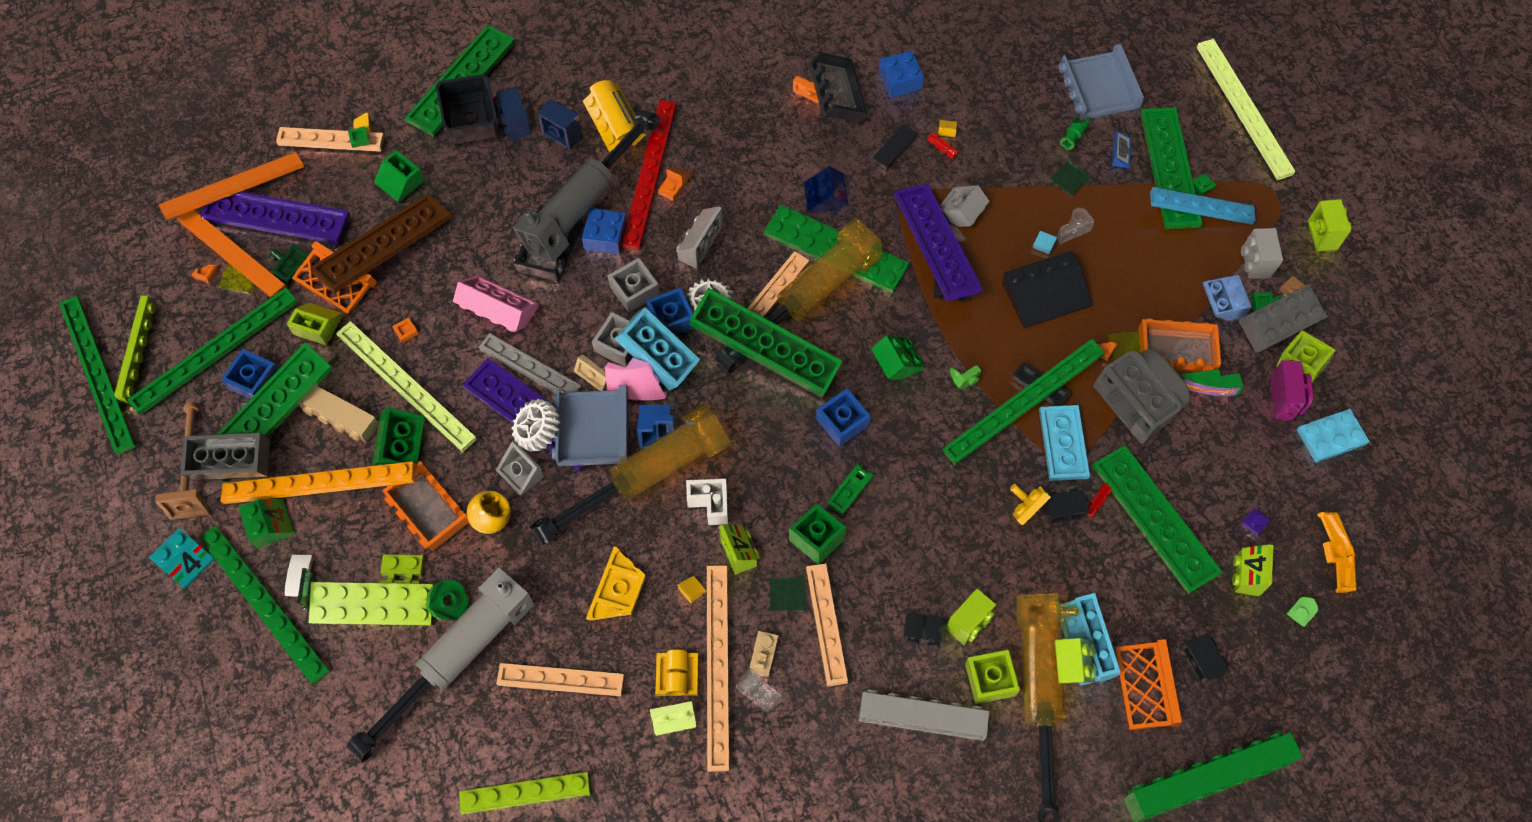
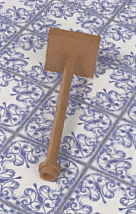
(185, 502)

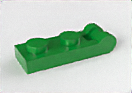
(850, 489)

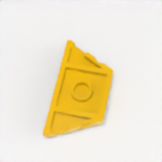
(617, 589)

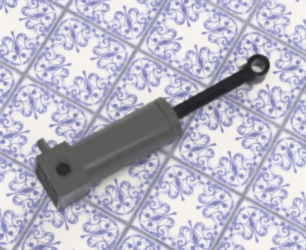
(545, 231)

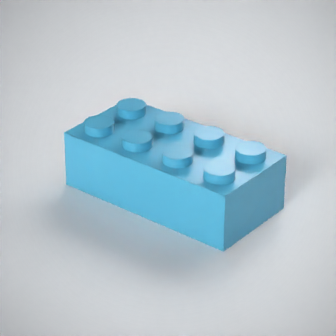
(655, 344)

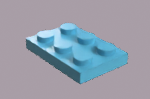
(1333, 435)

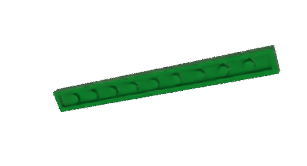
(212, 351)
(97, 375)
(1023, 402)
(264, 605)

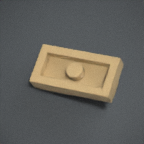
(591, 373)
(763, 653)

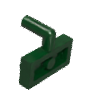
(288, 262)

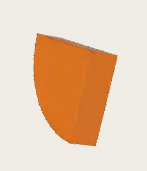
(205, 273)
(1108, 348)

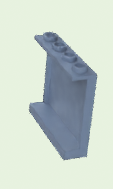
(1101, 84)
(591, 427)

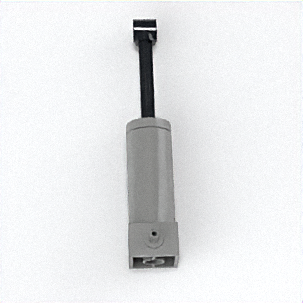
(498, 605)

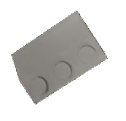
(700, 237)

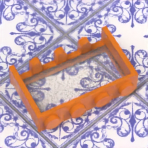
(1183, 344)
(426, 508)

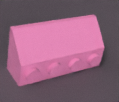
(495, 302)

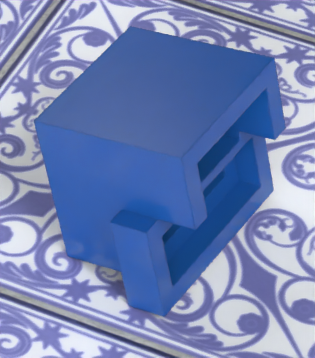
(653, 423)

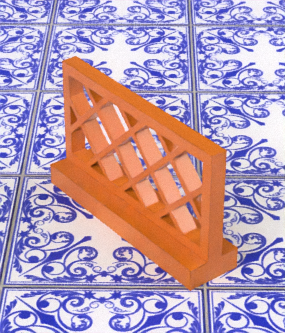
(323, 252)
(1166, 680)

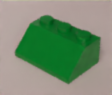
(398, 437)

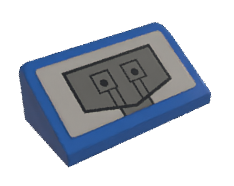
(1121, 150)

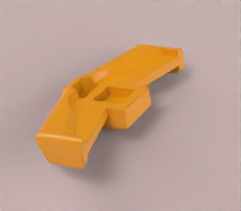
(1339, 551)

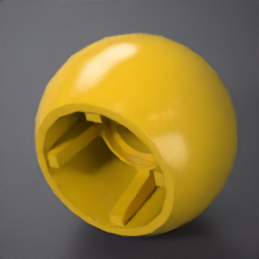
(488, 512)

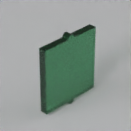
(1069, 178)
(305, 589)
(787, 594)

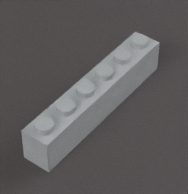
(924, 715)

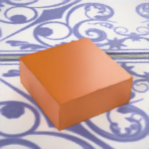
(405, 330)

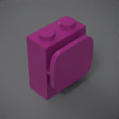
(1290, 390)

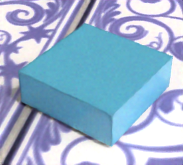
(1044, 242)

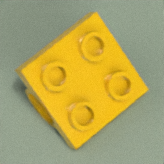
(677, 673)

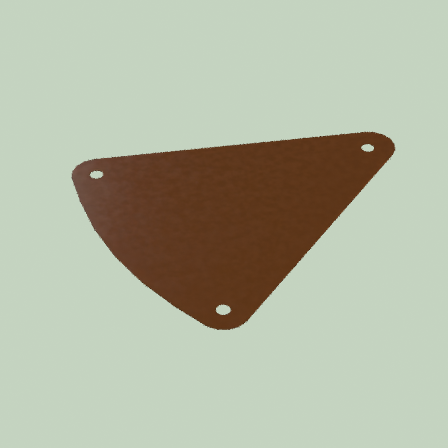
(1128, 267)

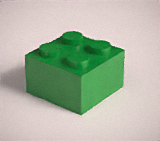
(817, 533)

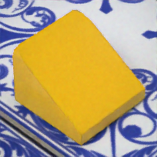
(363, 120)
(947, 128)
(691, 589)

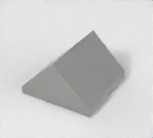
(519, 469)

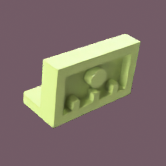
(673, 718)

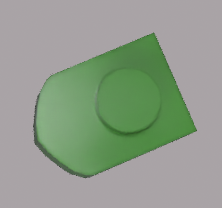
(968, 378)
(1304, 609)

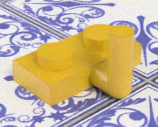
(1031, 504)

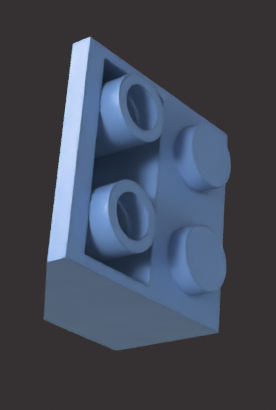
(1227, 297)

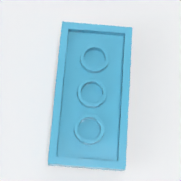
(1064, 443)

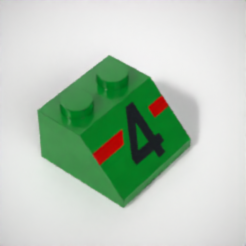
(266, 521)

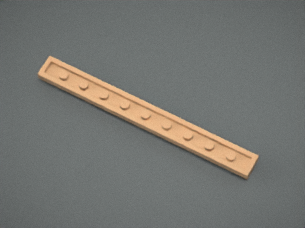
(717, 670)

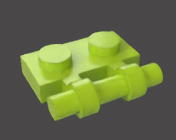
(402, 565)

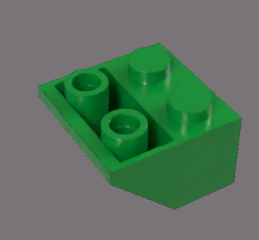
(398, 176)
(897, 357)

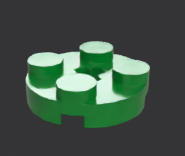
(436, 605)

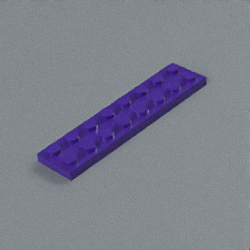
(279, 216)
(937, 242)
(503, 393)

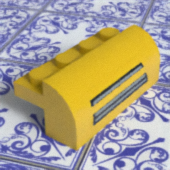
(610, 112)

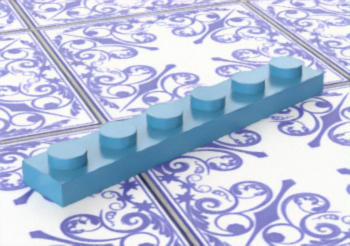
(1202, 205)

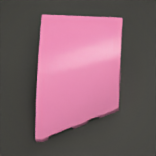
(639, 379)

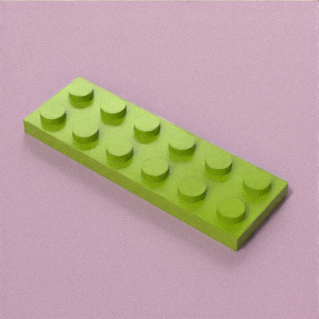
(369, 603)

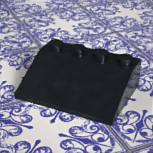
(1047, 289)

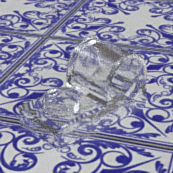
(1076, 227)
(757, 690)

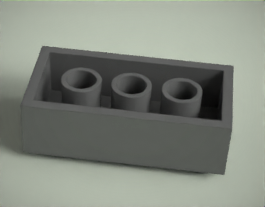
(1282, 318)
(225, 456)

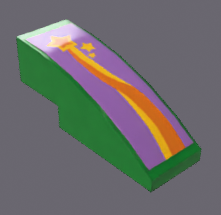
(1213, 383)

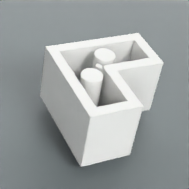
(709, 494)

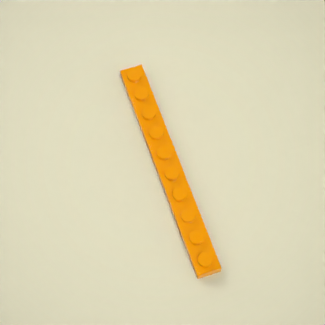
(318, 482)

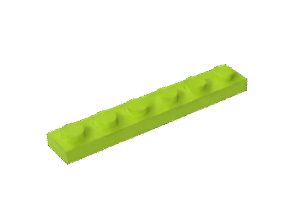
(134, 351)
(524, 793)

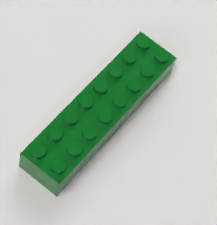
(765, 342)
(1212, 776)

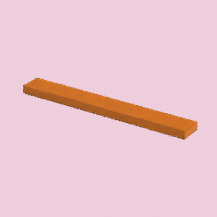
(230, 186)
(231, 253)

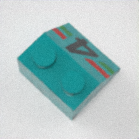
(181, 558)

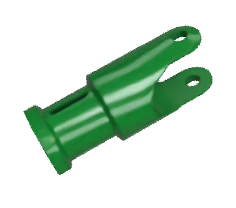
(1074, 133)

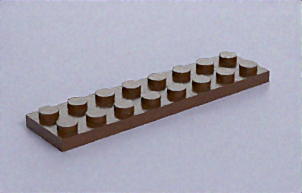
(380, 243)

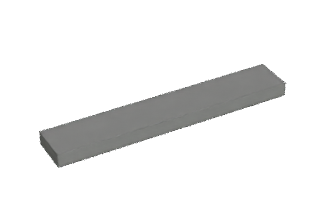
(527, 365)

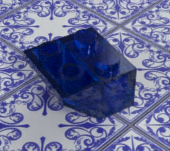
(825, 191)

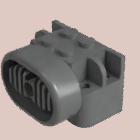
(1143, 392)

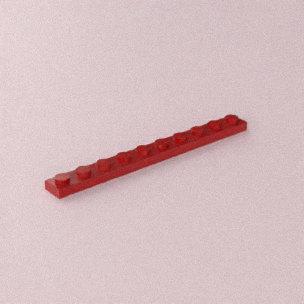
(648, 177)

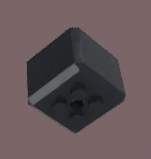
(463, 97)

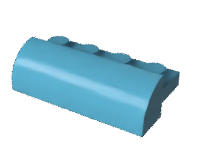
(1091, 626)

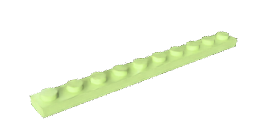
(1246, 109)
(406, 387)

